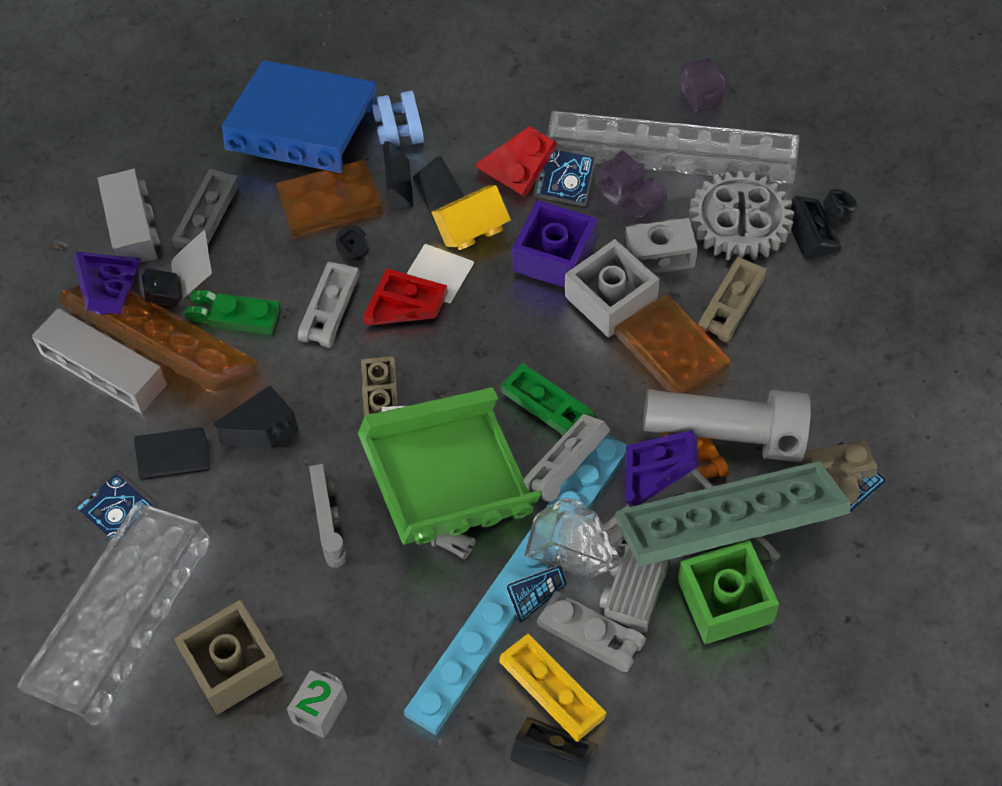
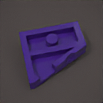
(658, 464)

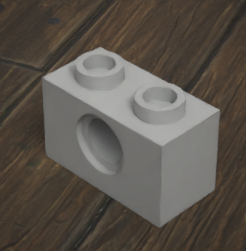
(663, 244)

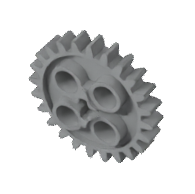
(764, 213)

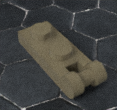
(732, 299)

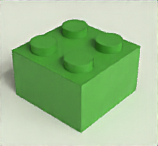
(727, 592)

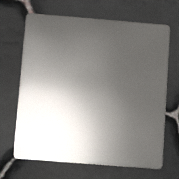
(192, 265)

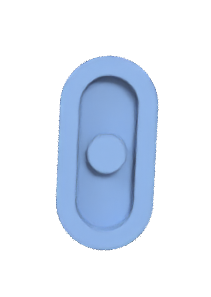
(385, 112)

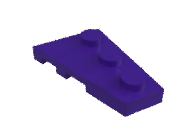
(105, 280)

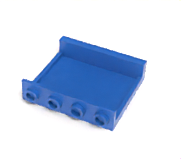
(298, 115)

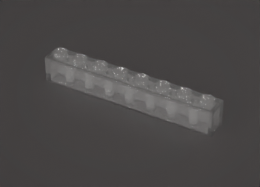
(680, 146)

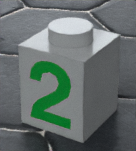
(318, 703)

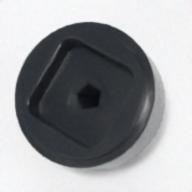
(840, 203)
(351, 242)

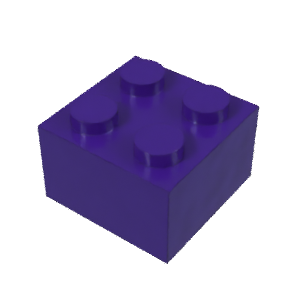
(553, 242)

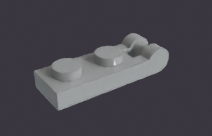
(328, 304)
(566, 457)
(327, 516)
(590, 631)

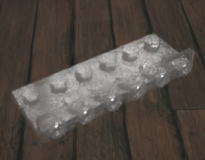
(116, 612)

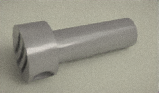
(778, 425)

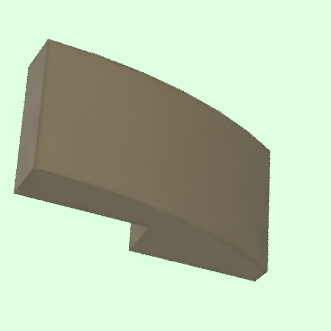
(378, 384)

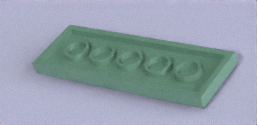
(731, 513)

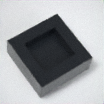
(161, 287)

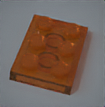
(329, 198)
(672, 346)

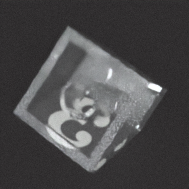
(571, 538)

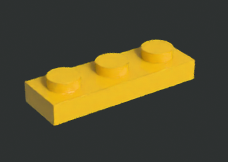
(552, 687)

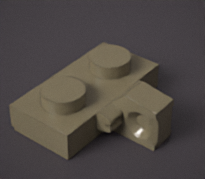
(846, 465)

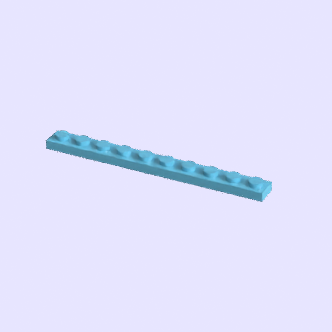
(495, 611)

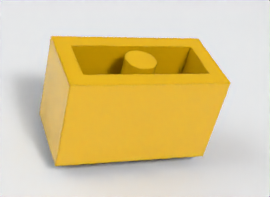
(471, 216)

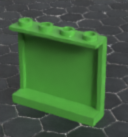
(445, 466)

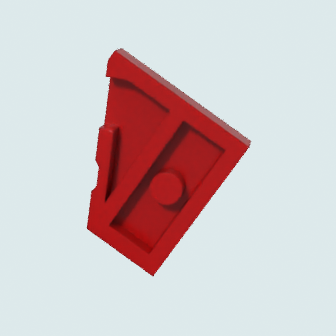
(519, 160)
(404, 299)

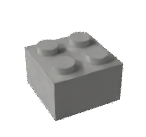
(611, 286)

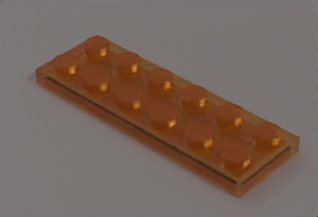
(169, 340)

